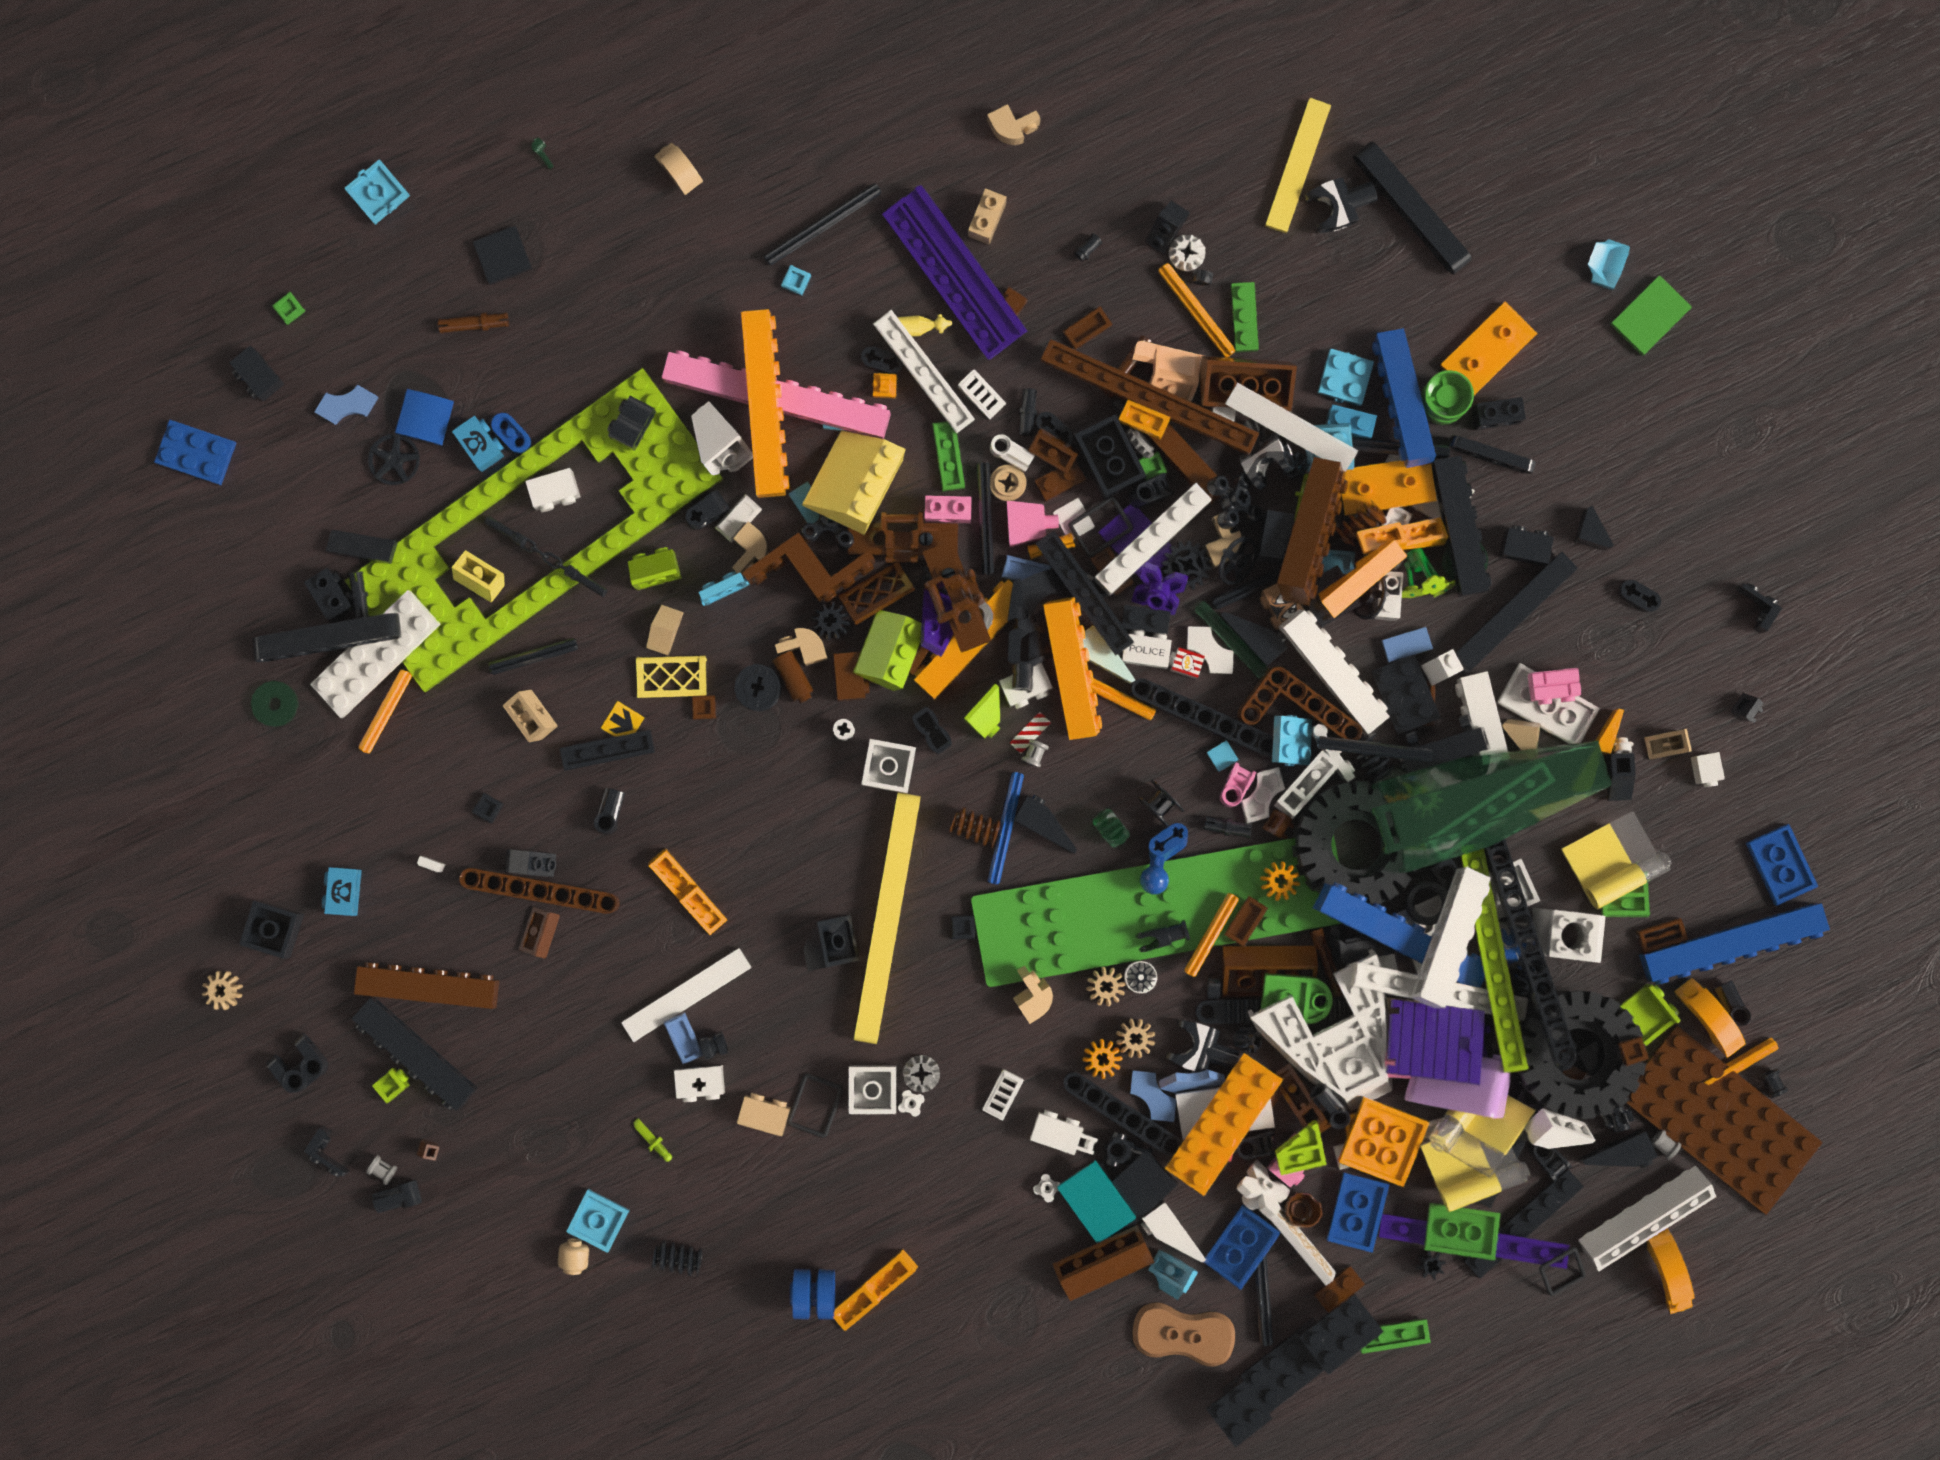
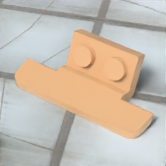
(1172, 368)

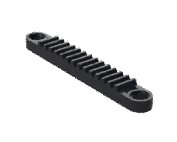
(1237, 1010)

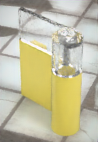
(1615, 860)
(1481, 1139)
(1463, 1185)

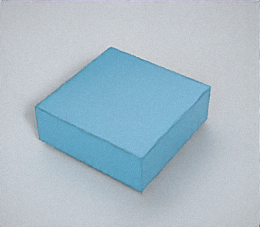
(796, 280)
(1222, 756)

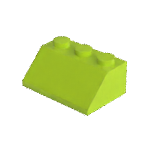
(889, 650)

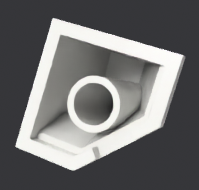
(718, 442)

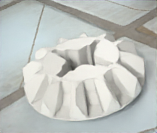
(1177, 257)

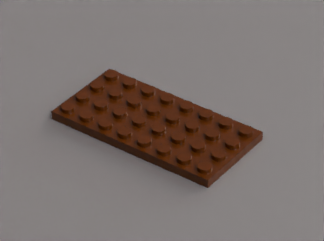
(1723, 1123)

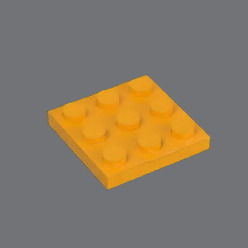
(1383, 1141)

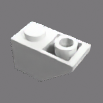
(1392, 605)

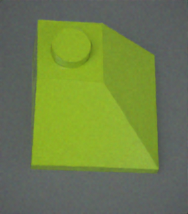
(986, 714)

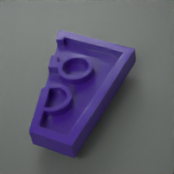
(935, 635)

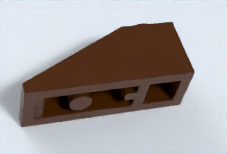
(1298, 1098)

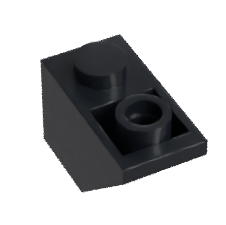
(1622, 775)

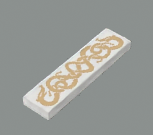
(1304, 1247)

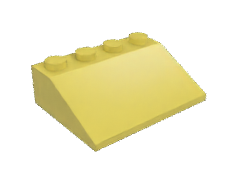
(854, 479)

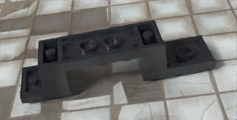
(1291, 1366)

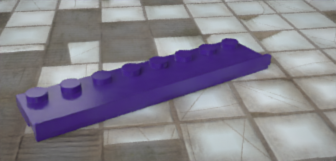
(955, 272)

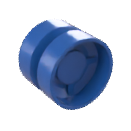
(807, 1294)

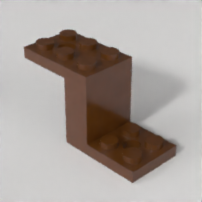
(809, 568)

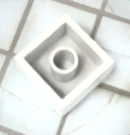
(888, 766)
(872, 1089)

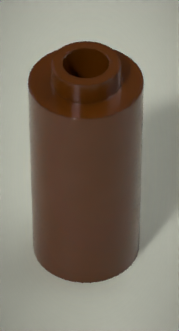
(793, 677)

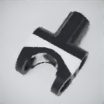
(1341, 202)
(1265, 452)
(1204, 1049)

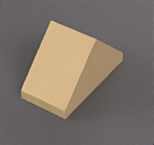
(664, 629)
(1523, 733)
(1668, 744)

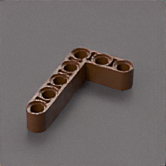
(1301, 702)

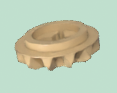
(1002, 473)

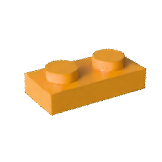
(1144, 419)

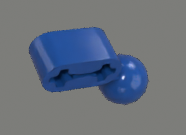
(1155, 878)

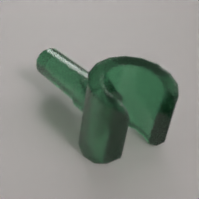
(538, 147)

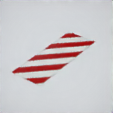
(1030, 731)

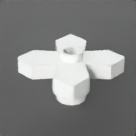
(1261, 1192)

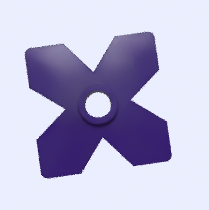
(1159, 590)

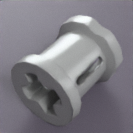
(1035, 753)
(1665, 1144)
(381, 1170)

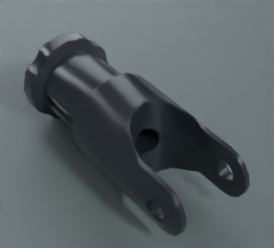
(1164, 935)

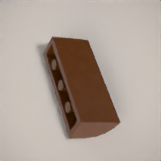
(1103, 1263)

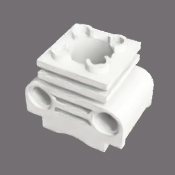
(1589, 931)

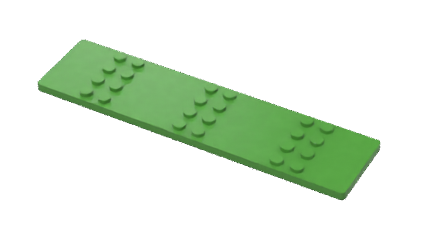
(1096, 916)

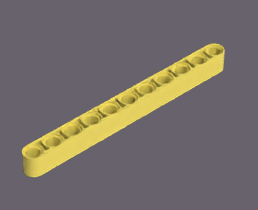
(887, 918)

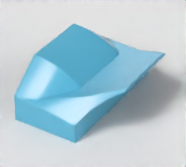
(1607, 263)
(1172, 1274)

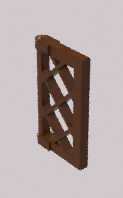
(873, 607)

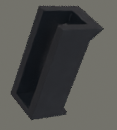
(1356, 948)

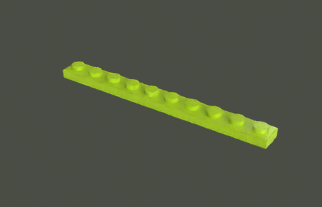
(1497, 974)

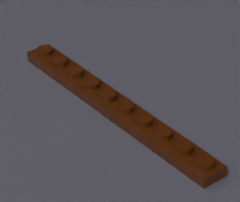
(1150, 396)

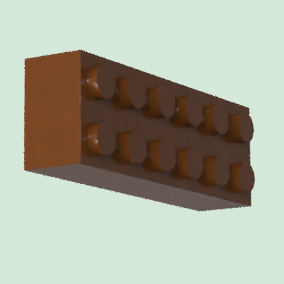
(1312, 531)

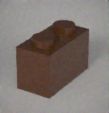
(849, 685)

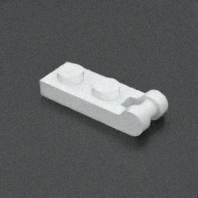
(1345, 769)

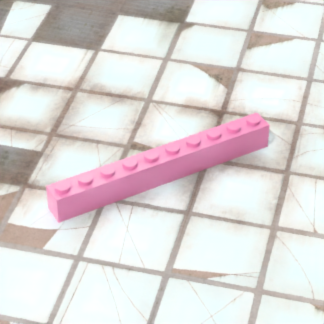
(796, 401)

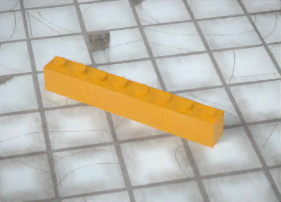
(763, 403)

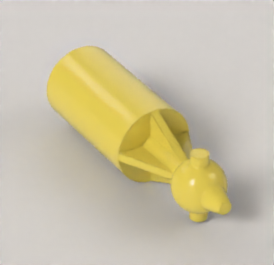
(919, 325)

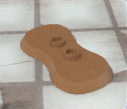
(1165, 1332)

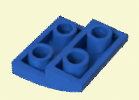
(424, 417)

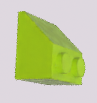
(653, 569)

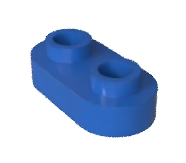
(512, 433)

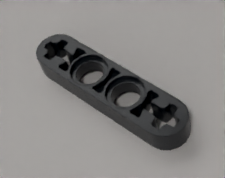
(1491, 454)

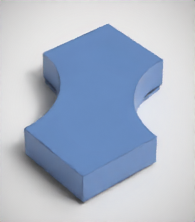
(355, 402)
(1202, 1080)
(1160, 1105)

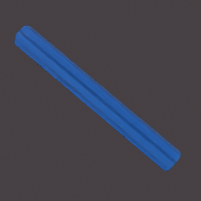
(1005, 828)

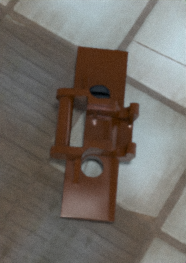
(903, 545)
(964, 594)

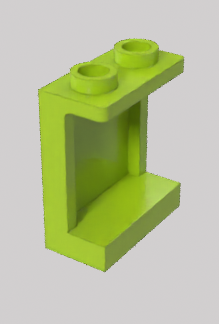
(1651, 1012)

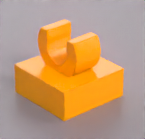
(884, 385)

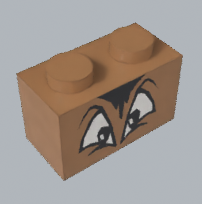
(1279, 609)

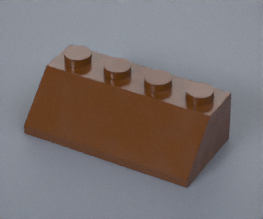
(1267, 378)
(1245, 967)

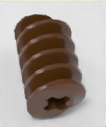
(1364, 521)
(975, 827)

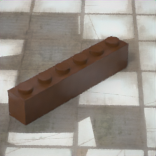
(426, 987)

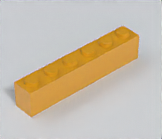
(1072, 668)
(945, 669)

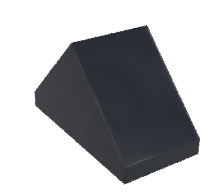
(1591, 531)

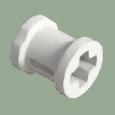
(840, 723)

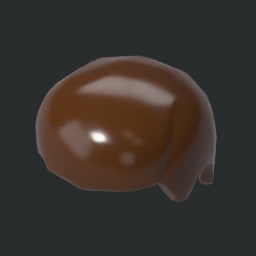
(1303, 1210)

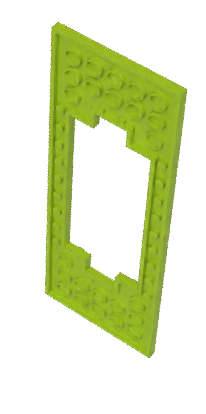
(665, 480)

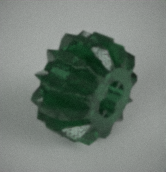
(1111, 827)

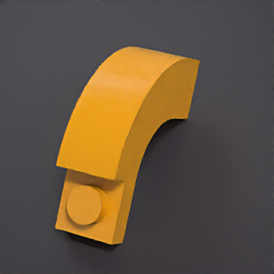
(1713, 1016)
(1672, 1271)

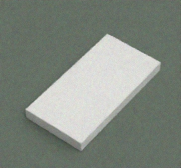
(1563, 720)
(1193, 1104)

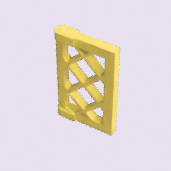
(640, 661)

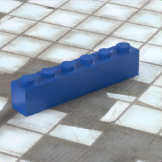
(1404, 398)

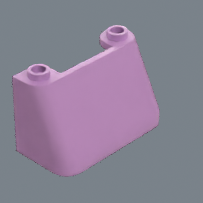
(1483, 1099)

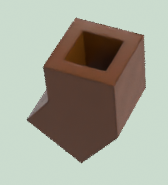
(423, 1148)

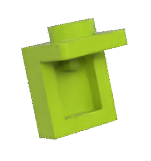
(391, 1084)

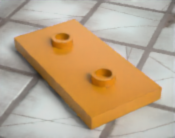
(1490, 346)
(1389, 486)

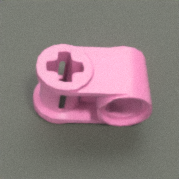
(1237, 784)

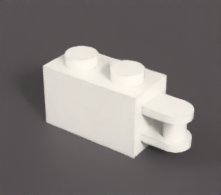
(1061, 1133)

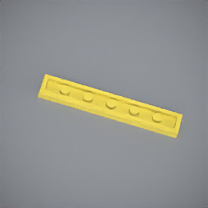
(1298, 165)

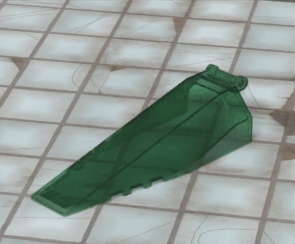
(1484, 799)

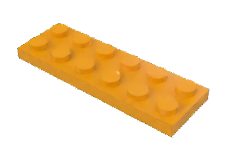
(1224, 1124)

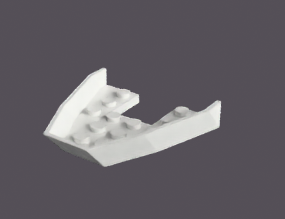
(1343, 1055)

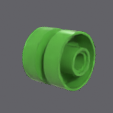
(1447, 397)

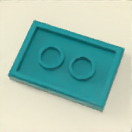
(1096, 1202)

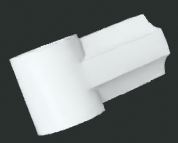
(1013, 454)

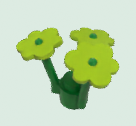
(1434, 584)

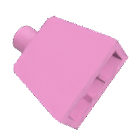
(1028, 522)

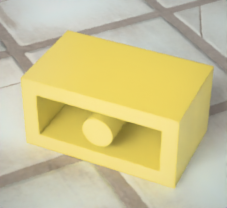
(478, 576)

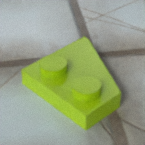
(1301, 1151)

